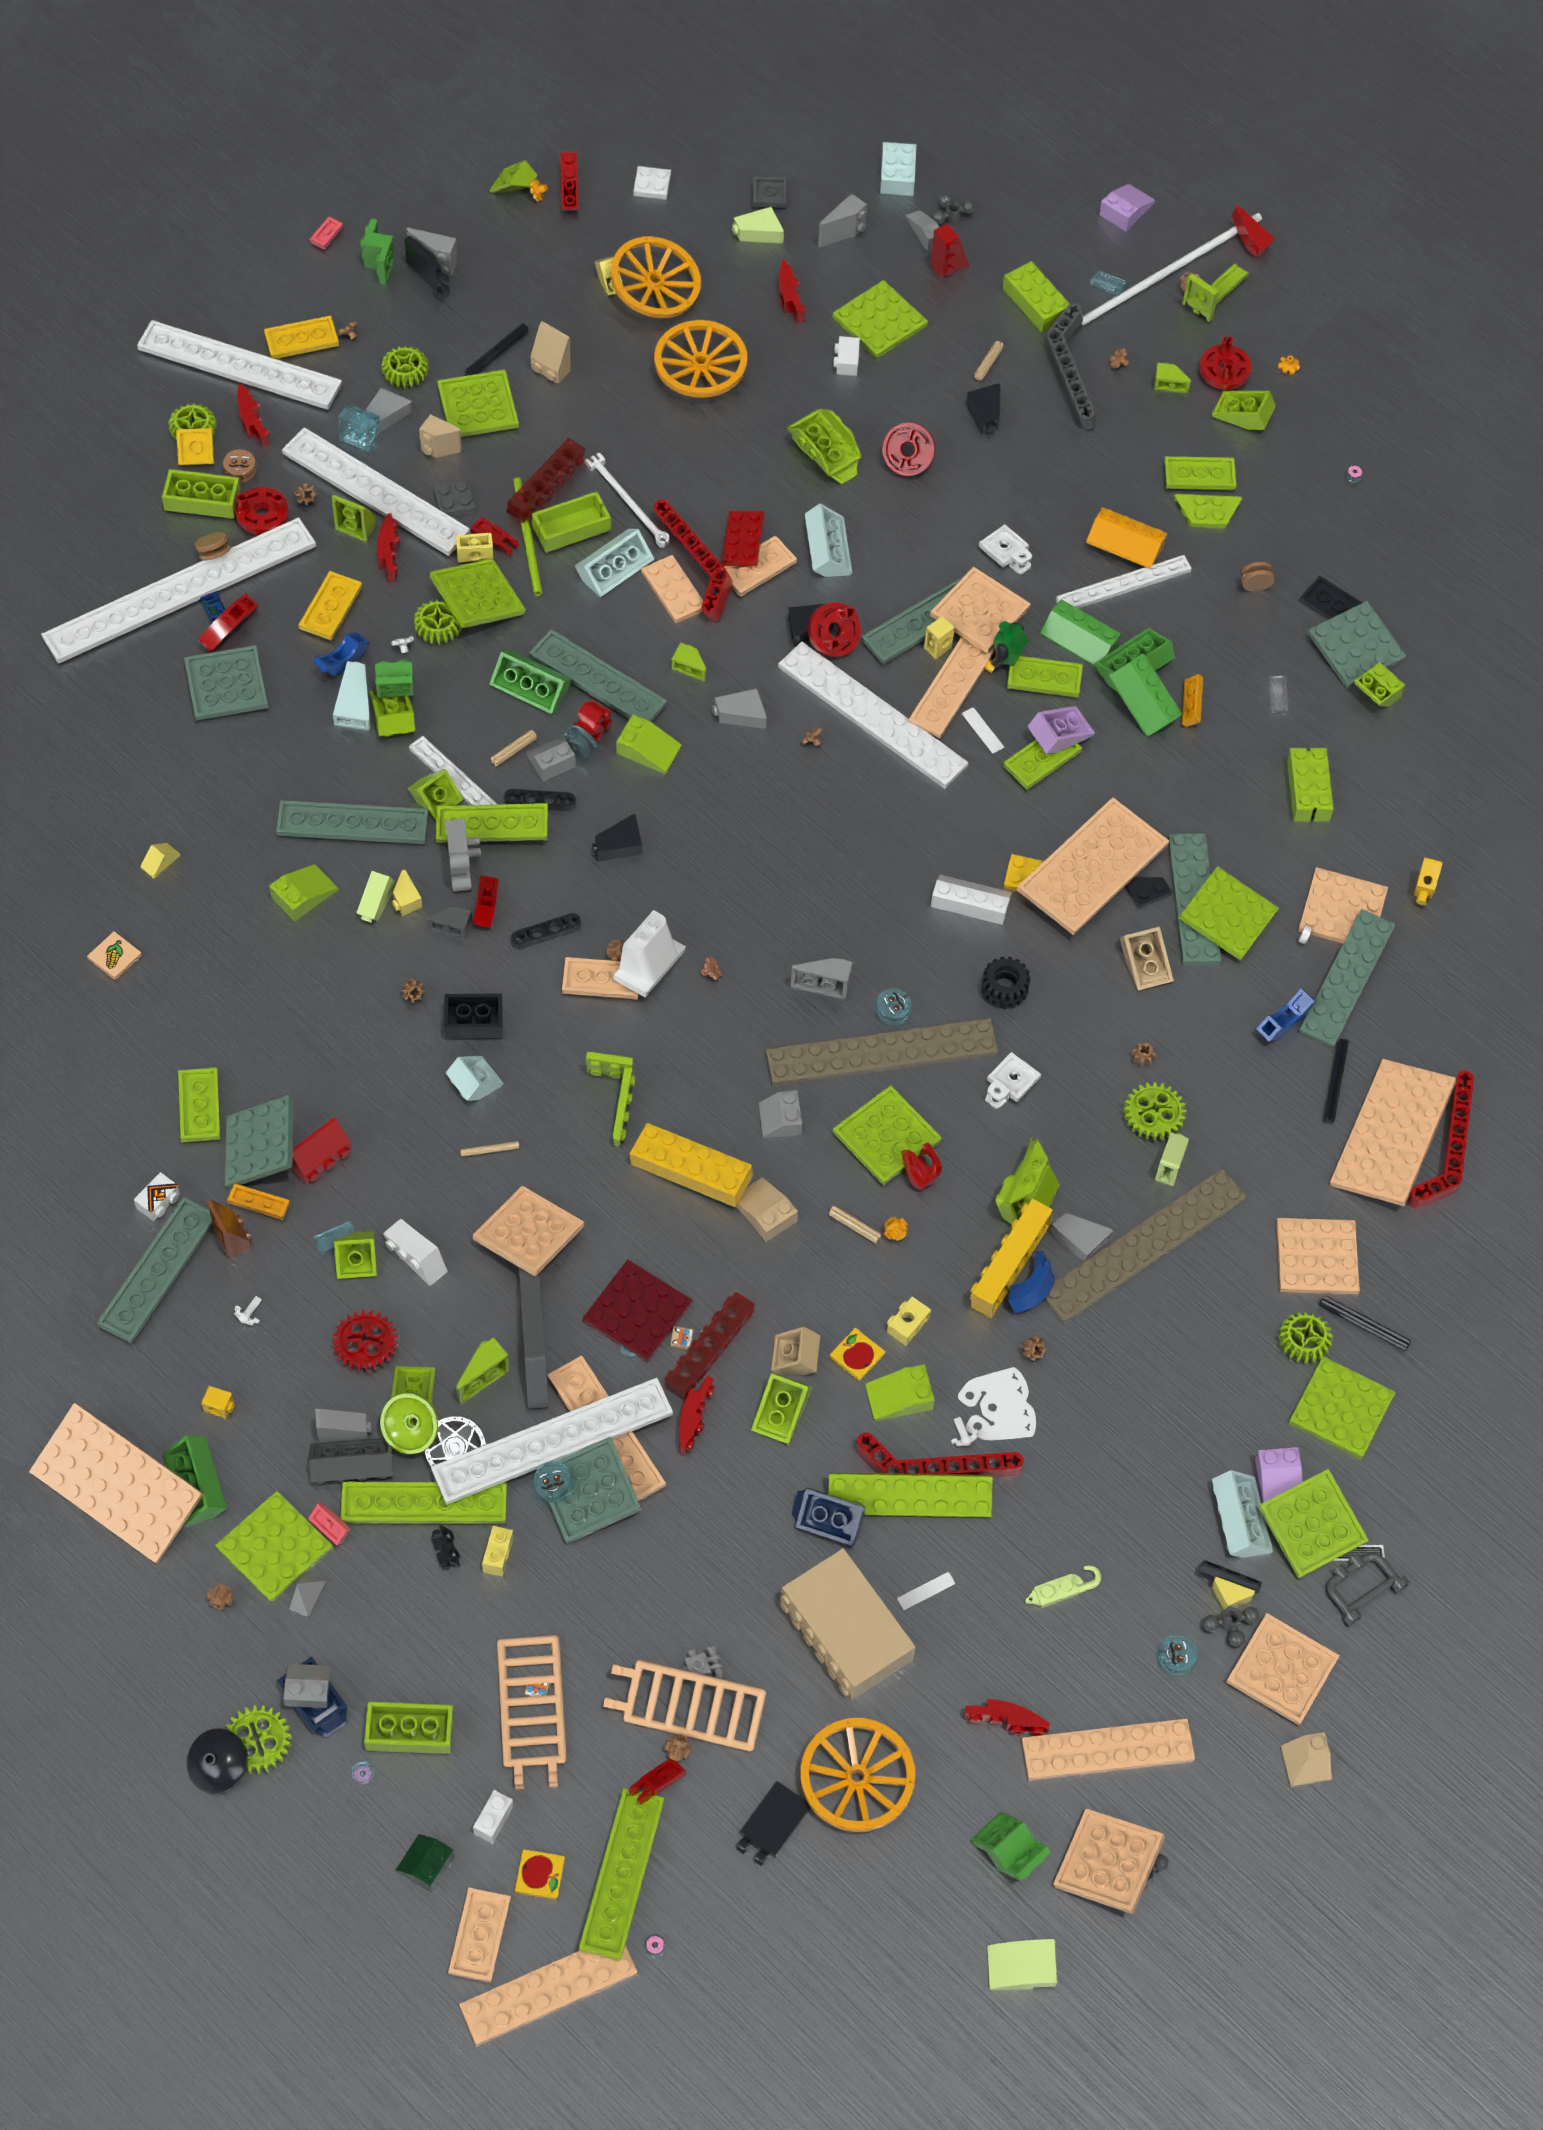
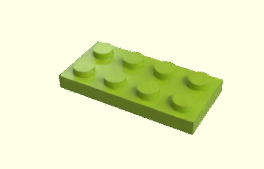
(1200, 473)
(1045, 676)
(1033, 764)
(199, 1105)

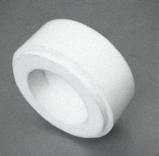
(1305, 933)

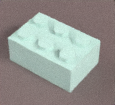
(898, 169)

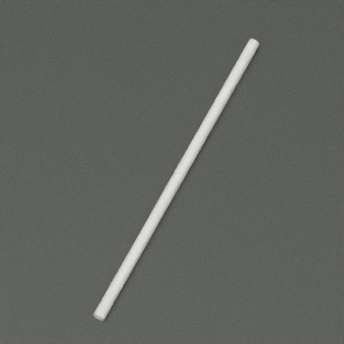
(1163, 273)

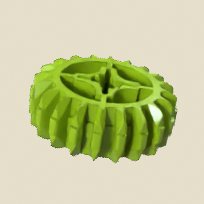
(405, 373)
(191, 418)
(426, 622)
(1321, 1340)

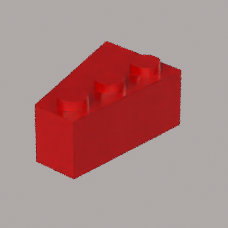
(947, 251)

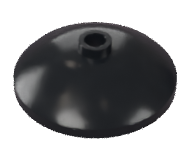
(228, 1762)

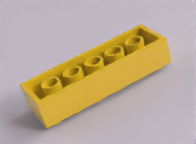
(691, 1165)
(1011, 1258)

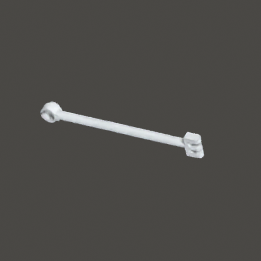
(661, 538)

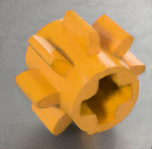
(895, 1228)

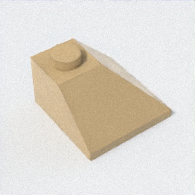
(1307, 1759)

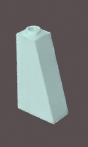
(352, 700)

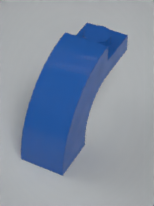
(349, 650)
(1287, 1018)
(1035, 1288)

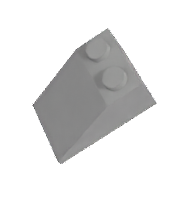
(843, 221)
(439, 247)
(823, 977)

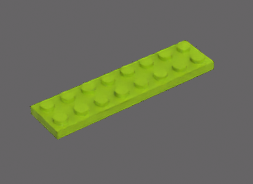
(916, 1493)
(419, 1504)
(621, 1876)

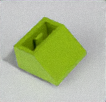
(1381, 685)

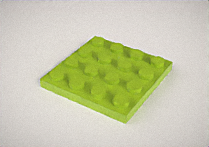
(880, 319)
(478, 403)
(477, 593)
(1228, 913)
(882, 1131)
(1342, 1407)
(1313, 1523)
(274, 1547)

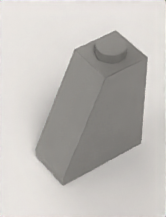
(389, 408)
(741, 709)
(1080, 1235)
(341, 1426)

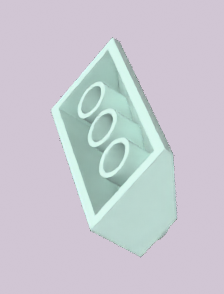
(828, 542)
(615, 562)
(1240, 1515)

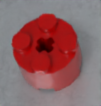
(594, 719)

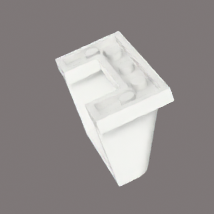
(648, 955)

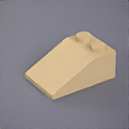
(551, 353)
(1147, 958)
(767, 1209)

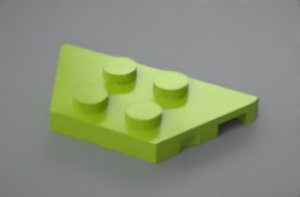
(1208, 510)

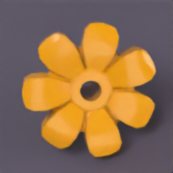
(537, 189)
(1289, 364)

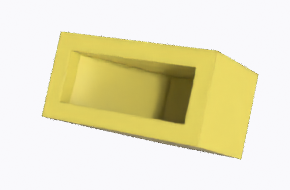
(406, 895)

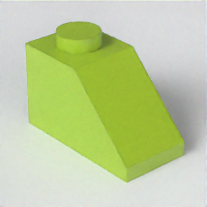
(1171, 378)
(689, 662)

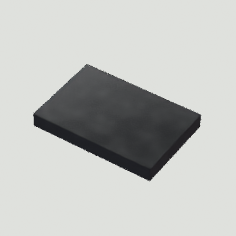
(1328, 599)

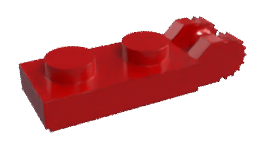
(499, 536)
(657, 1780)

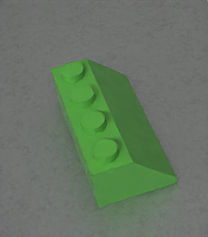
(1079, 633)
(1153, 645)
(529, 681)
(1145, 695)
(193, 1462)

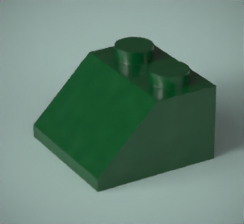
(426, 1862)

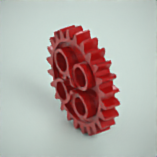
(369, 1324)

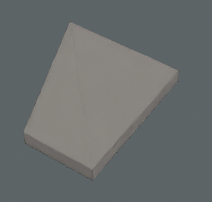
(306, 1595)

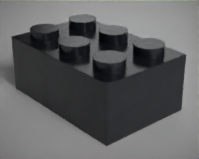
(473, 1015)

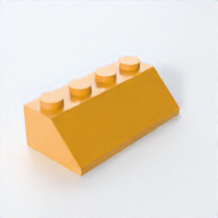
(1126, 538)

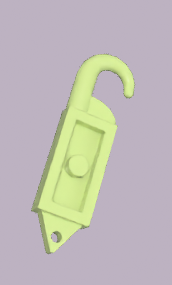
(1062, 1588)

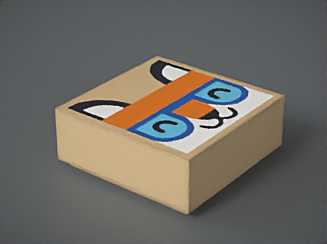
(681, 1338)
(536, 1689)

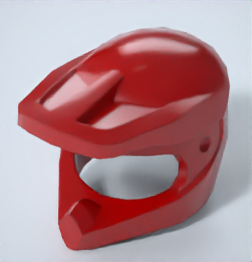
(917, 1171)

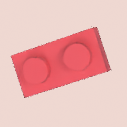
(326, 233)
(329, 1523)

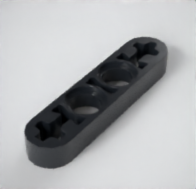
(540, 797)
(547, 934)

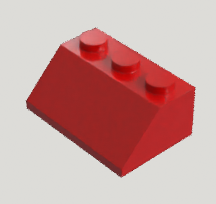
(320, 1151)

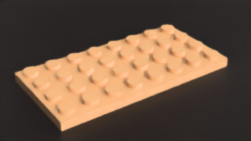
(1093, 866)
(1393, 1132)
(116, 1482)

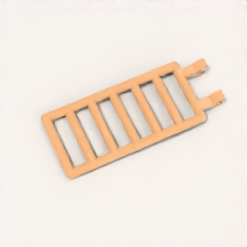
(700, 1680)
(505, 1702)

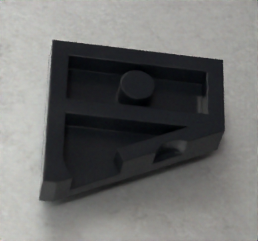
(1148, 890)

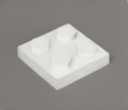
(652, 182)

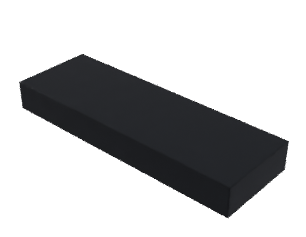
(1230, 1575)

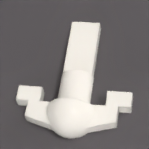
(245, 1317)
(966, 1440)

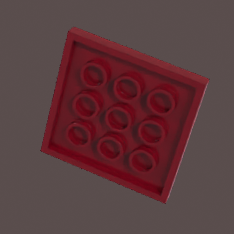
(637, 1310)

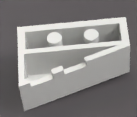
(415, 1251)

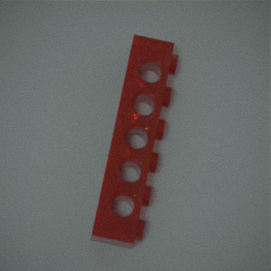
(546, 480)
(721, 1340)

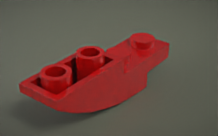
(569, 180)
(789, 292)
(250, 417)
(387, 547)
(227, 622)
(691, 1417)
(1016, 1717)

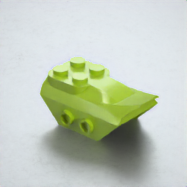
(828, 443)
(1031, 1180)

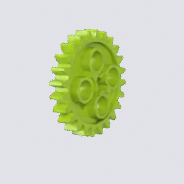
(1154, 1111)
(274, 1733)

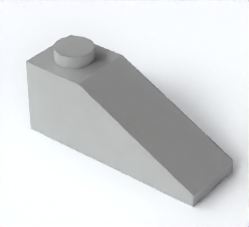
(923, 228)

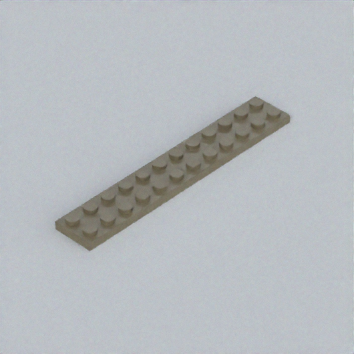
(881, 1052)
(1144, 1245)

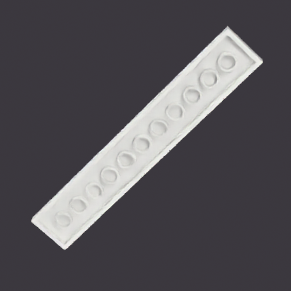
(239, 364)
(375, 490)
(873, 715)
(551, 1441)

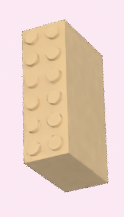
(847, 1624)

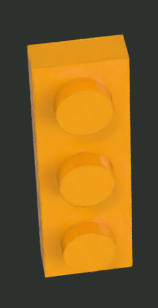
(1192, 700)
(258, 1201)

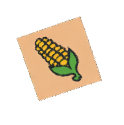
(114, 955)

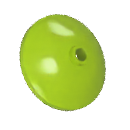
(398, 1423)

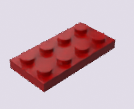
(743, 538)

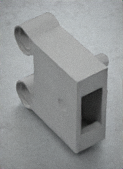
(460, 854)

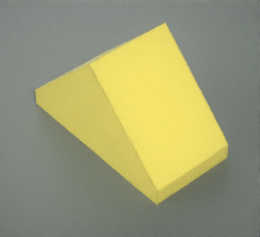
(158, 859)
(1231, 1594)

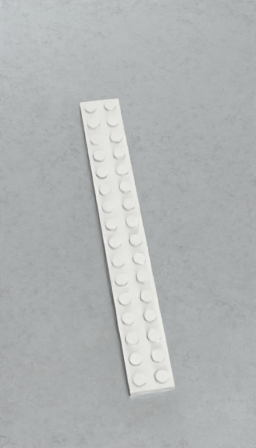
(177, 590)

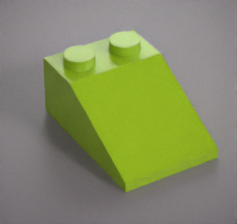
(1245, 408)
(353, 518)
(392, 714)
(647, 744)
(301, 890)
(485, 1367)
(414, 1380)
(900, 1393)
(781, 1407)

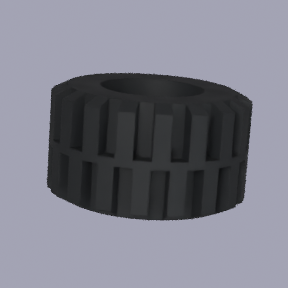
(1010, 970)

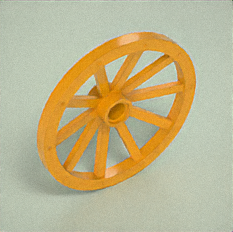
(654, 280)
(700, 362)
(858, 1786)

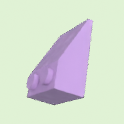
(1125, 206)
(1060, 728)
(1277, 1471)

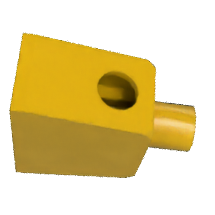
(1427, 880)

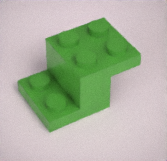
(377, 251)
(394, 678)
(1011, 1846)

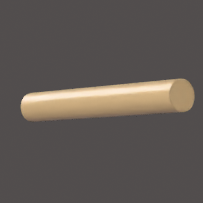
(489, 1149)

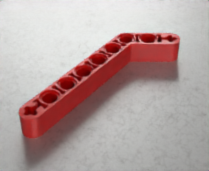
(712, 604)
(1451, 1156)
(940, 1463)

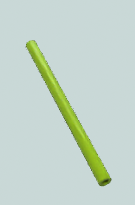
(529, 546)

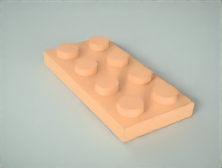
(773, 559)
(673, 589)
(593, 978)
(479, 1935)

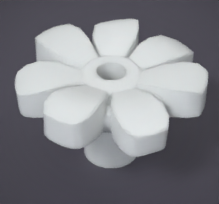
(402, 643)

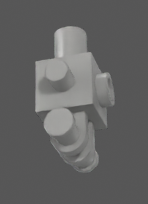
(700, 1664)

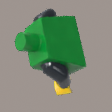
(1008, 645)

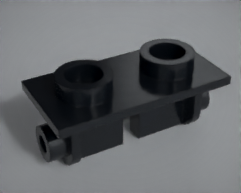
(444, 1539)

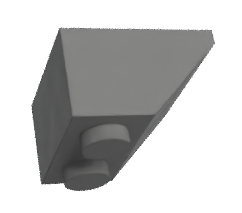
(552, 759)
(780, 1115)
(307, 1685)

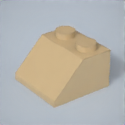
(439, 437)
(796, 1352)

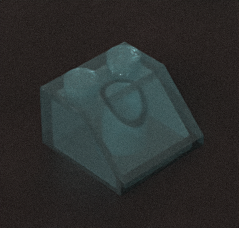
(358, 427)

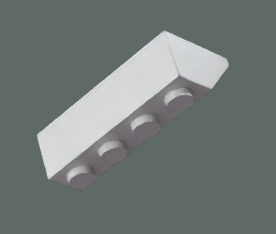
(971, 899)

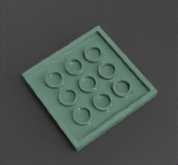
(1356, 643)
(226, 682)
(259, 1141)
(599, 1492)

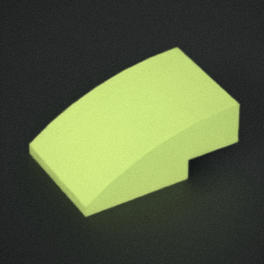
(1022, 1965)

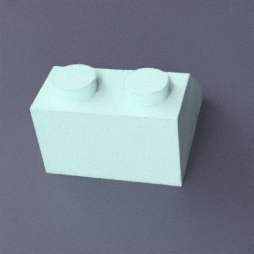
(473, 1077)

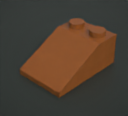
(229, 1229)

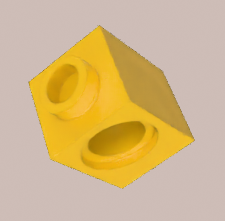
(218, 1402)

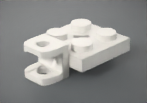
(1013, 554)
(1004, 1087)

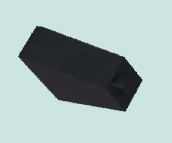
(985, 407)
(798, 622)
(619, 841)

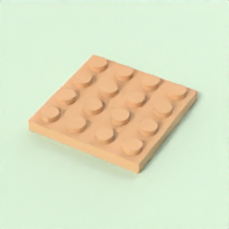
(978, 608)
(1336, 902)
(528, 1230)
(1317, 1256)
(1282, 1669)
(1109, 1861)

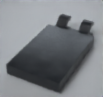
(426, 266)
(773, 1822)

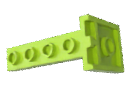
(1205, 296)
(615, 1067)

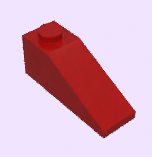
(1253, 235)
(485, 901)

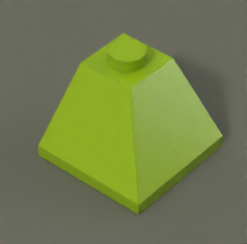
(514, 178)
(435, 791)
(356, 1255)

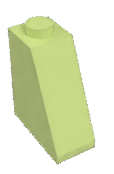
(758, 227)
(376, 896)
(1172, 1159)

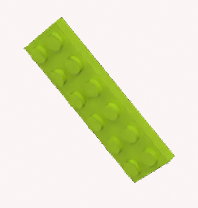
(496, 822)

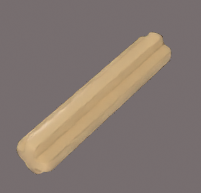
(988, 360)
(513, 748)
(855, 1224)

